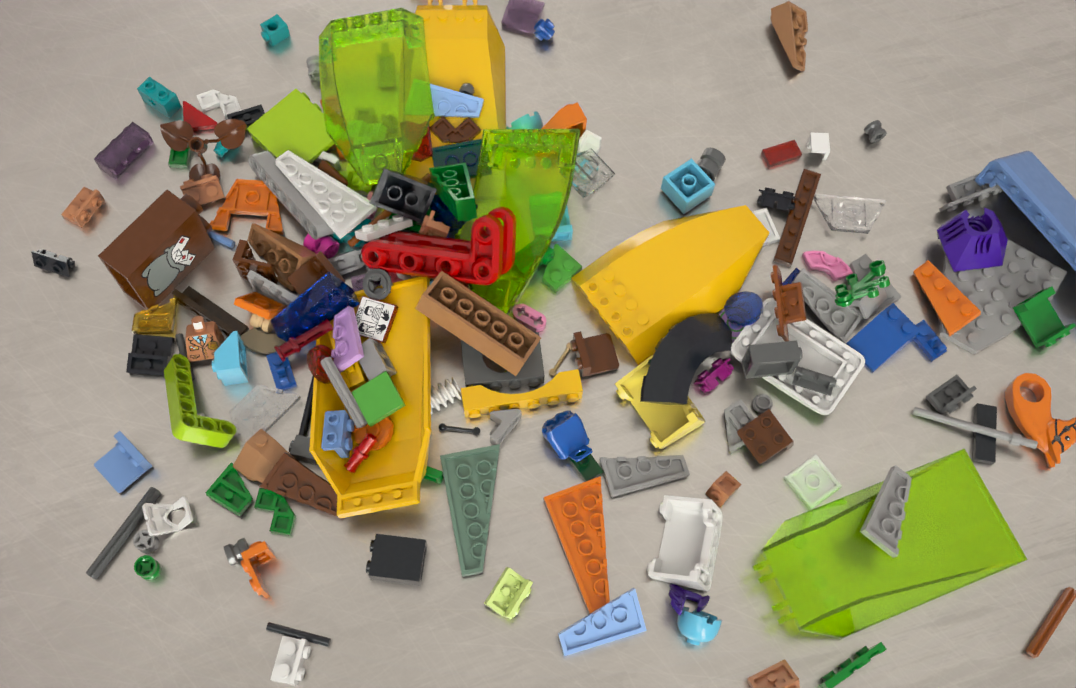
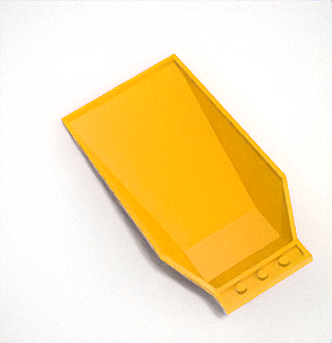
(394, 472)

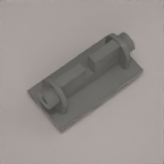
(814, 380)

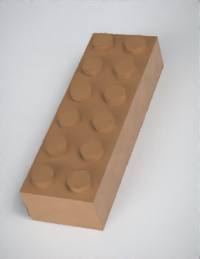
(478, 323)

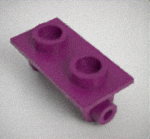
(708, 378)

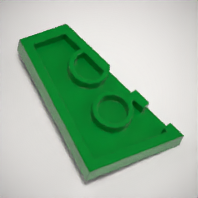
(847, 667)

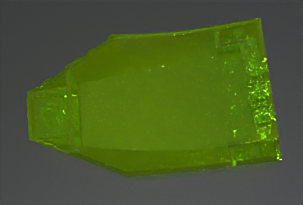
(376, 89)
(533, 178)

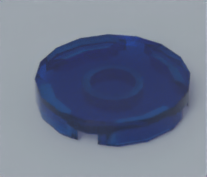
(744, 308)

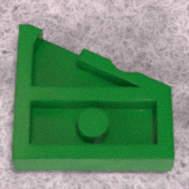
(230, 491)

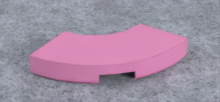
(827, 263)

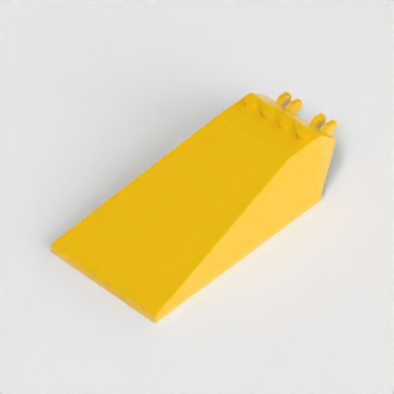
(460, 50)

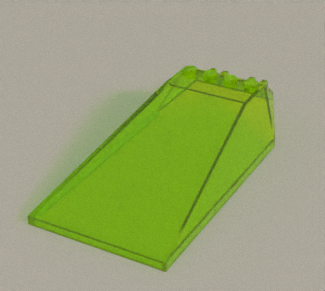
(847, 583)

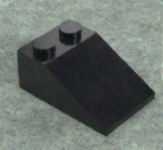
(403, 195)

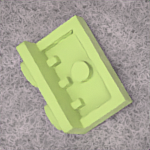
(508, 593)

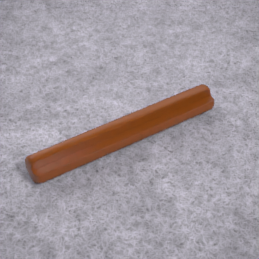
(1051, 622)

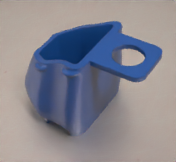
(567, 435)

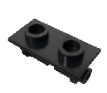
(784, 200)
(48, 261)

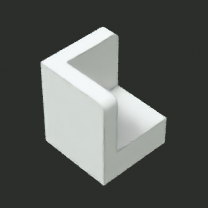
(588, 141)
(819, 144)

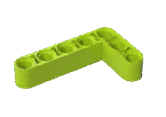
(182, 409)

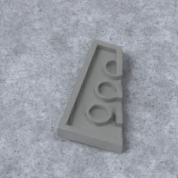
(887, 512)

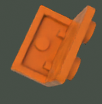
(252, 558)

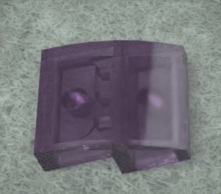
(523, 14)

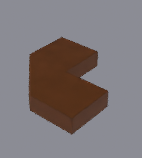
(448, 134)

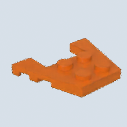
(249, 198)

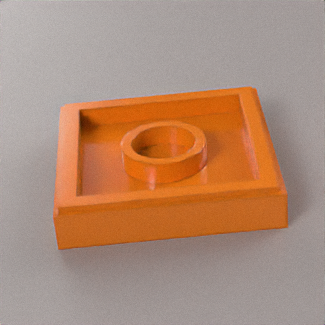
(259, 305)

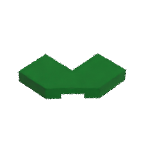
(283, 516)

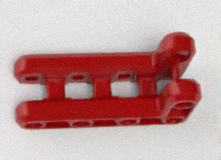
(466, 261)

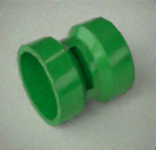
(143, 565)

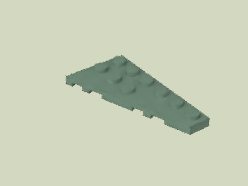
(470, 493)

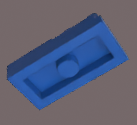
(929, 341)
(281, 372)

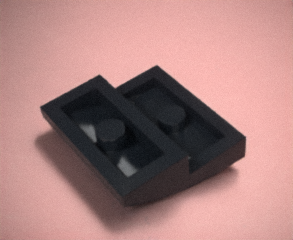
(150, 354)

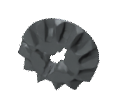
(370, 286)

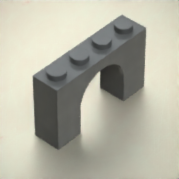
(479, 374)

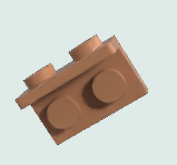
(204, 190)
(83, 206)
(432, 227)
(776, 676)

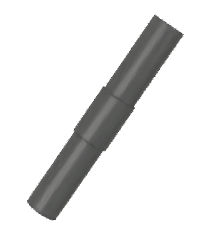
(182, 349)

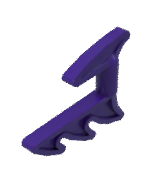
(679, 596)

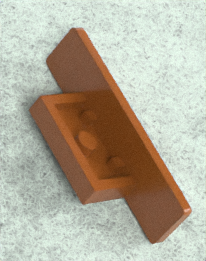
(789, 303)

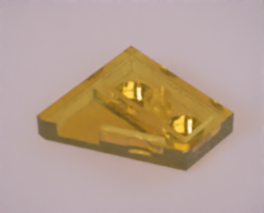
(156, 319)

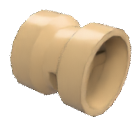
(258, 321)

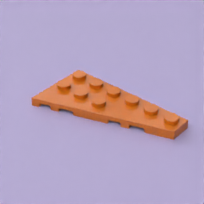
(581, 530)

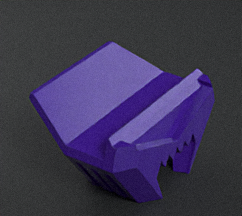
(973, 241)

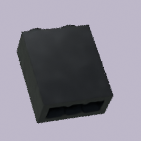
(397, 559)

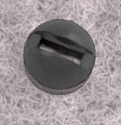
(467, 88)

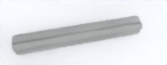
(343, 392)

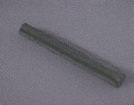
(121, 535)

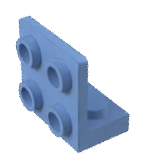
(122, 464)

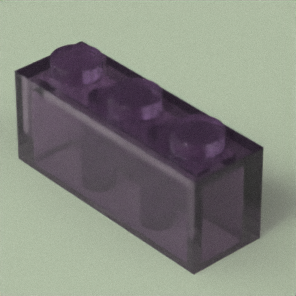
(123, 150)

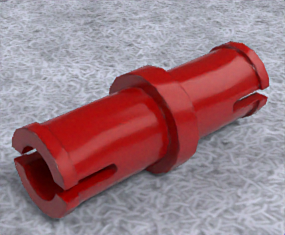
(361, 452)

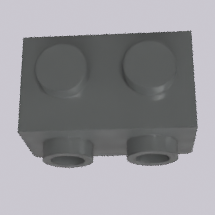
(949, 394)

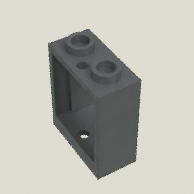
(771, 359)

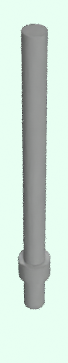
(1014, 438)

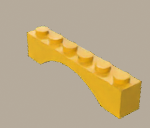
(563, 387)

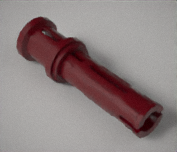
(295, 344)

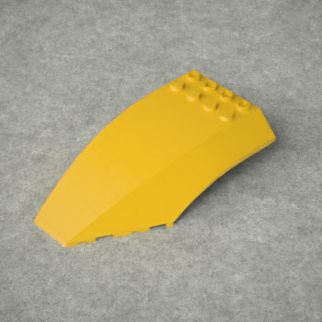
(671, 274)

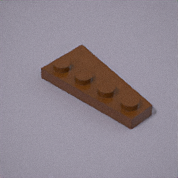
(300, 483)

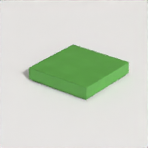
(378, 398)

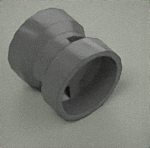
(233, 552)

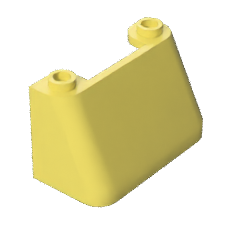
(664, 421)

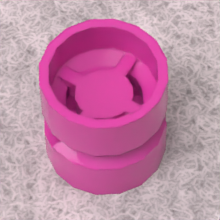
(326, 245)

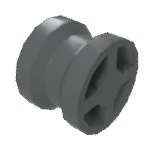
(875, 131)

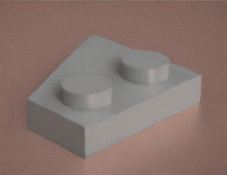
(735, 418)

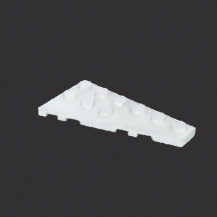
(331, 199)

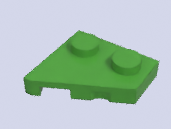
(560, 269)

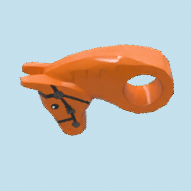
(1035, 418)

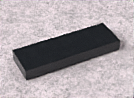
(985, 446)

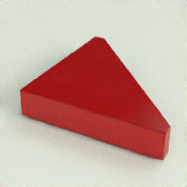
(196, 118)

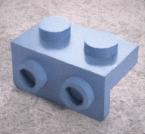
(337, 432)

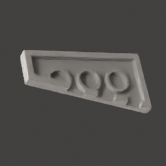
(821, 299)
(633, 474)

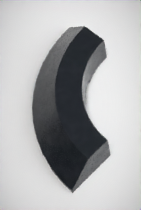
(680, 356)

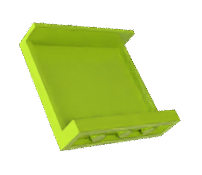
(292, 126)

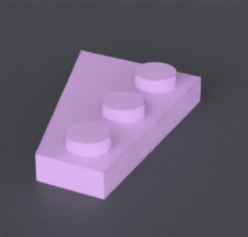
(347, 339)

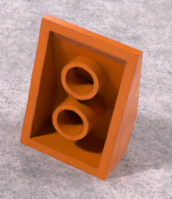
(568, 117)

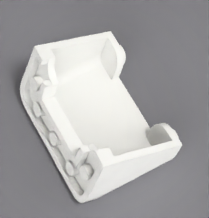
(688, 542)

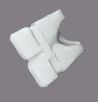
(157, 517)

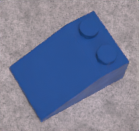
(884, 337)

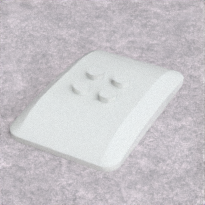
(820, 354)

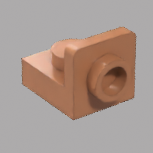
(723, 488)

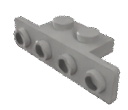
(966, 191)

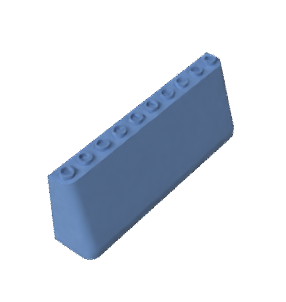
(1038, 197)

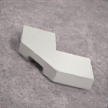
(214, 99)

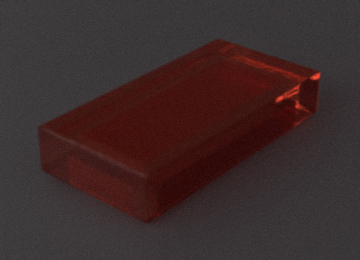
(781, 153)

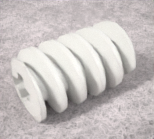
(444, 394)

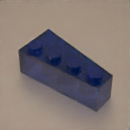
(314, 306)

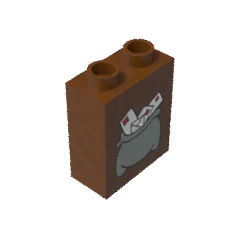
(159, 249)

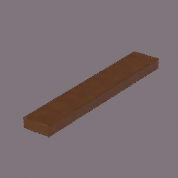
(797, 218)

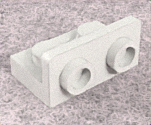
(290, 660)

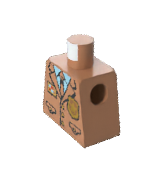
(202, 339)

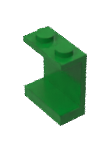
(1041, 319)

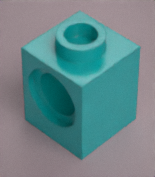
(274, 30)

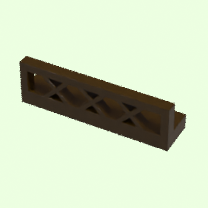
(201, 306)

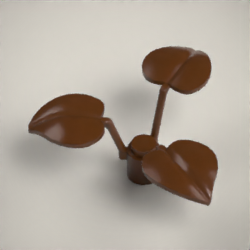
(180, 135)

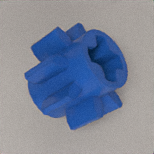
(544, 29)

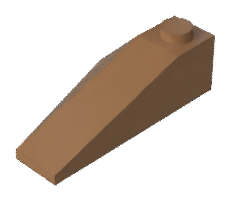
(791, 25)
(279, 251)
(259, 456)

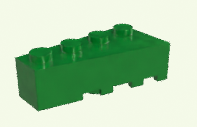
(455, 190)

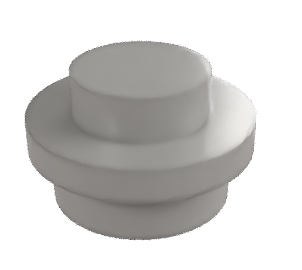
(762, 403)

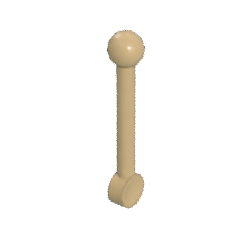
(552, 372)

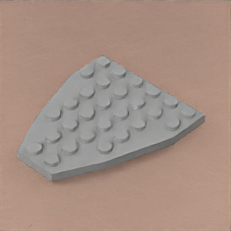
(997, 292)

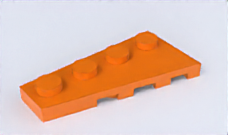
(947, 300)

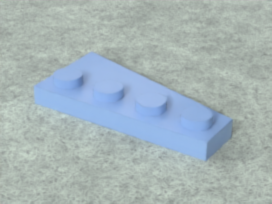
(454, 103)
(608, 623)

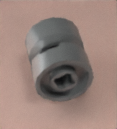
(711, 162)

